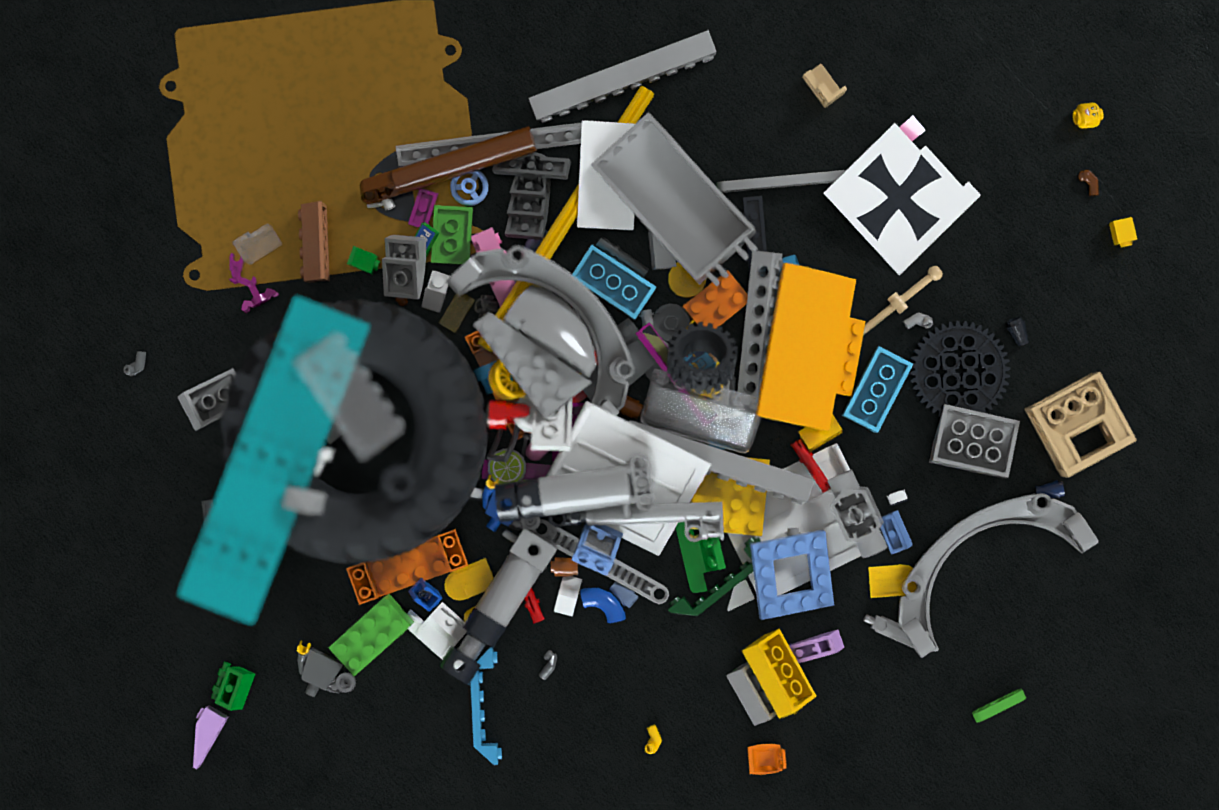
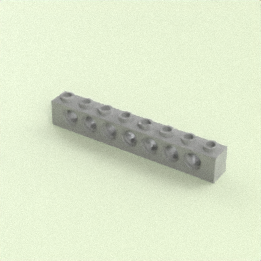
(754, 319)

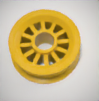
(510, 389)

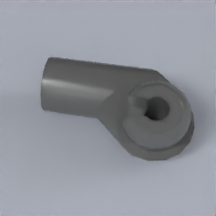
(137, 366)

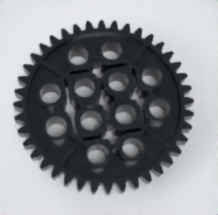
(981, 345)

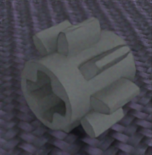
(486, 305)

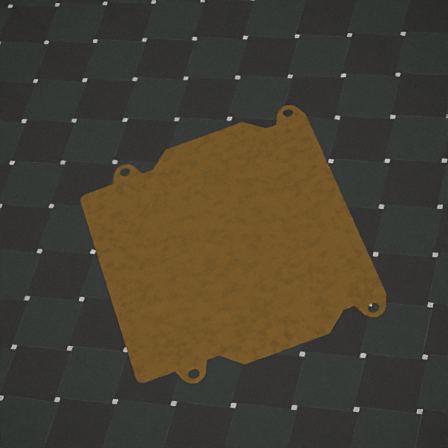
(301, 117)

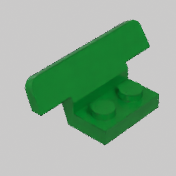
(699, 558)

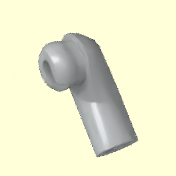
(919, 319)

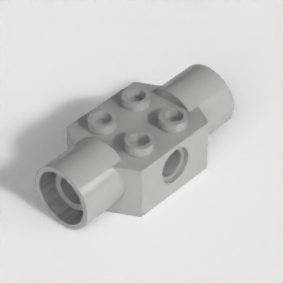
(857, 514)

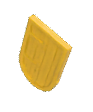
(469, 580)
(888, 580)

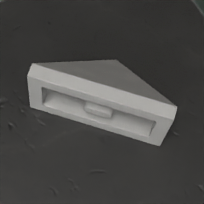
(304, 500)

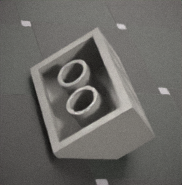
(751, 694)

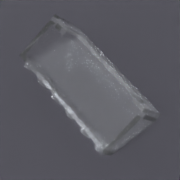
(349, 395)
(715, 418)

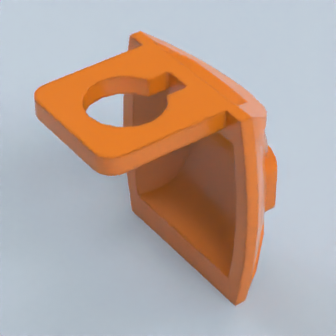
(766, 759)

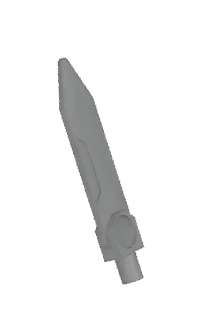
(888, 628)

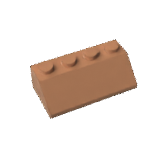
(315, 242)

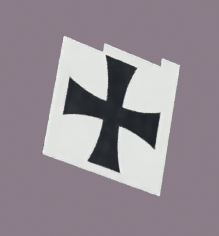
(900, 197)

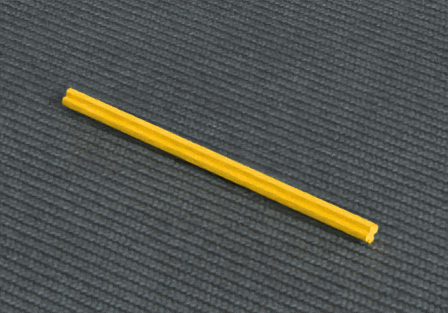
(568, 213)

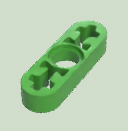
(999, 705)

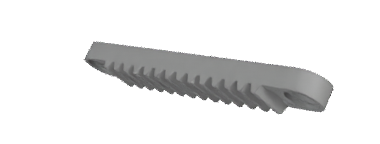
(619, 571)

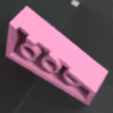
(487, 241)

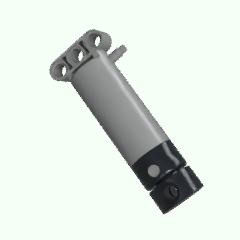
(575, 492)

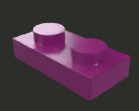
(423, 207)

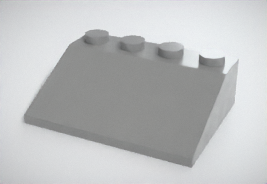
(974, 441)

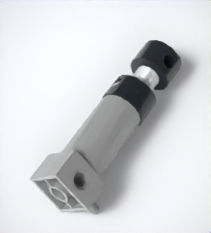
(499, 602)

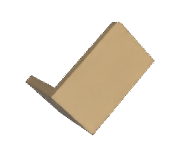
(823, 85)

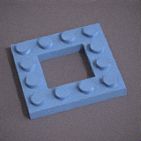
(820, 594)

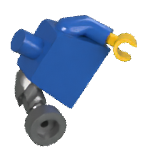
(489, 505)

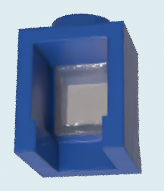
(425, 594)

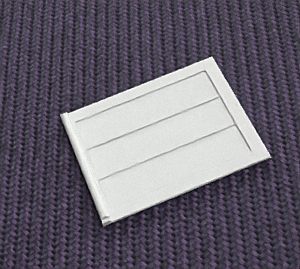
(608, 441)
(808, 517)

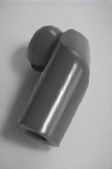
(550, 666)

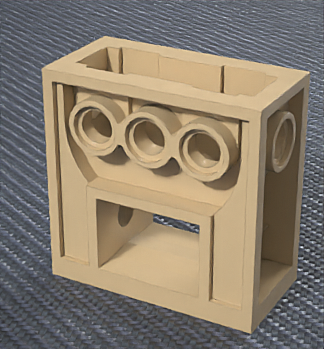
(1099, 410)

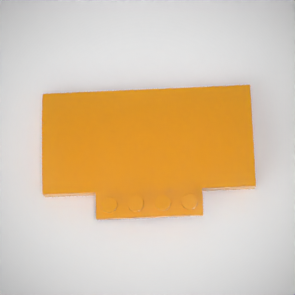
(810, 348)

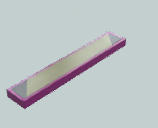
(654, 345)

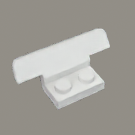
(439, 630)

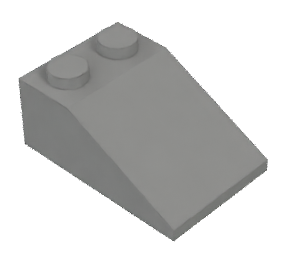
(208, 400)

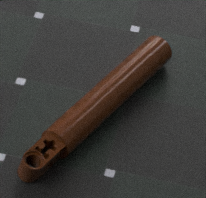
(447, 165)

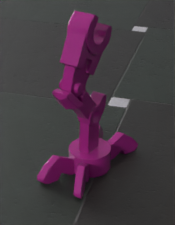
(258, 299)

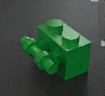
(232, 686)

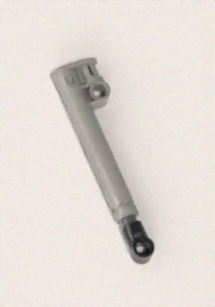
(702, 515)

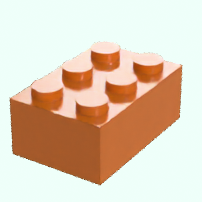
(717, 303)

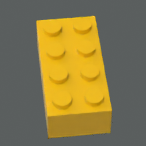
(779, 673)

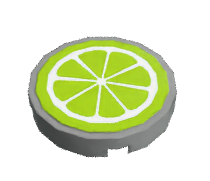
(507, 471)

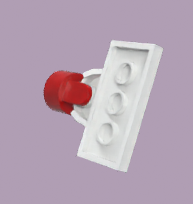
(547, 432)

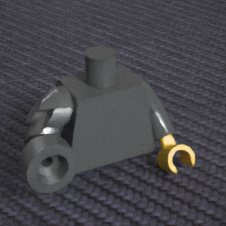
(321, 671)

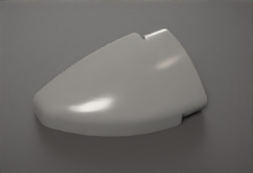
(553, 327)

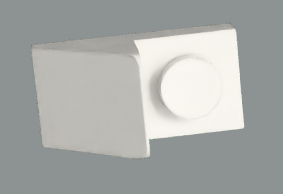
(435, 291)

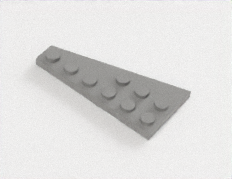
(538, 373)

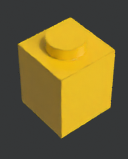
(1123, 232)

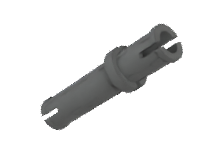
(622, 257)

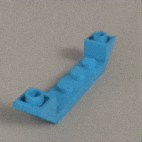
(489, 750)

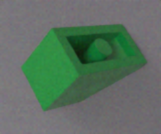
(363, 260)

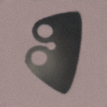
(403, 203)

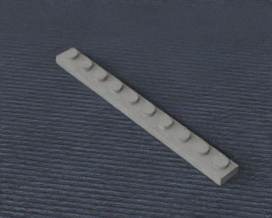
(543, 137)

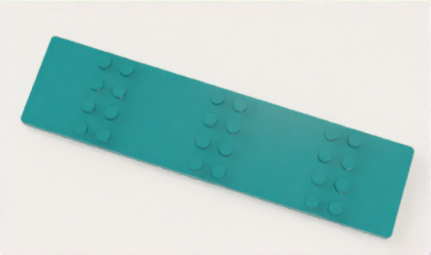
(273, 453)

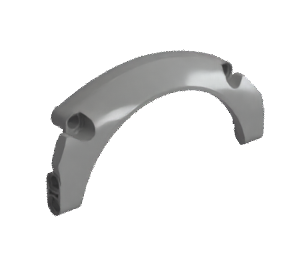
(609, 346)
(1054, 517)

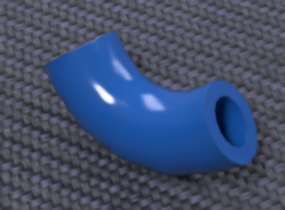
(605, 601)

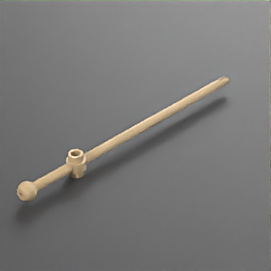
(898, 302)

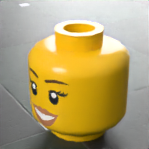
(1087, 115)

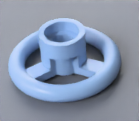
(476, 199)

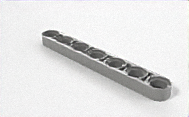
(779, 181)

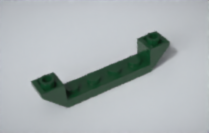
(682, 606)

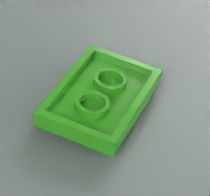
(454, 236)

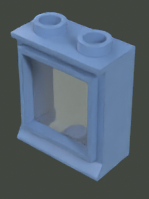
(597, 547)

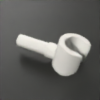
(387, 203)
(324, 454)

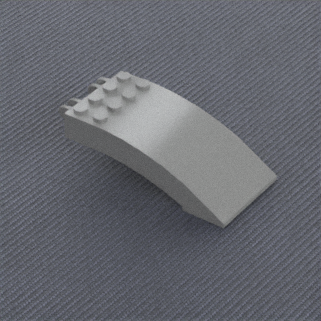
(675, 200)

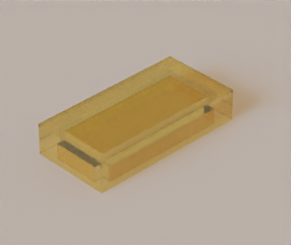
(456, 312)

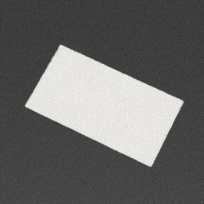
(597, 201)

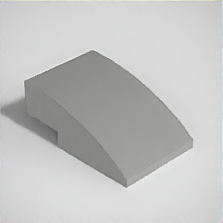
(404, 266)

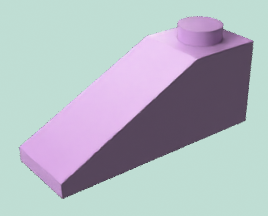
(817, 646)
(207, 729)

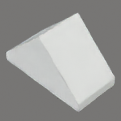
(567, 595)

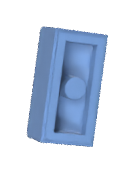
(895, 533)

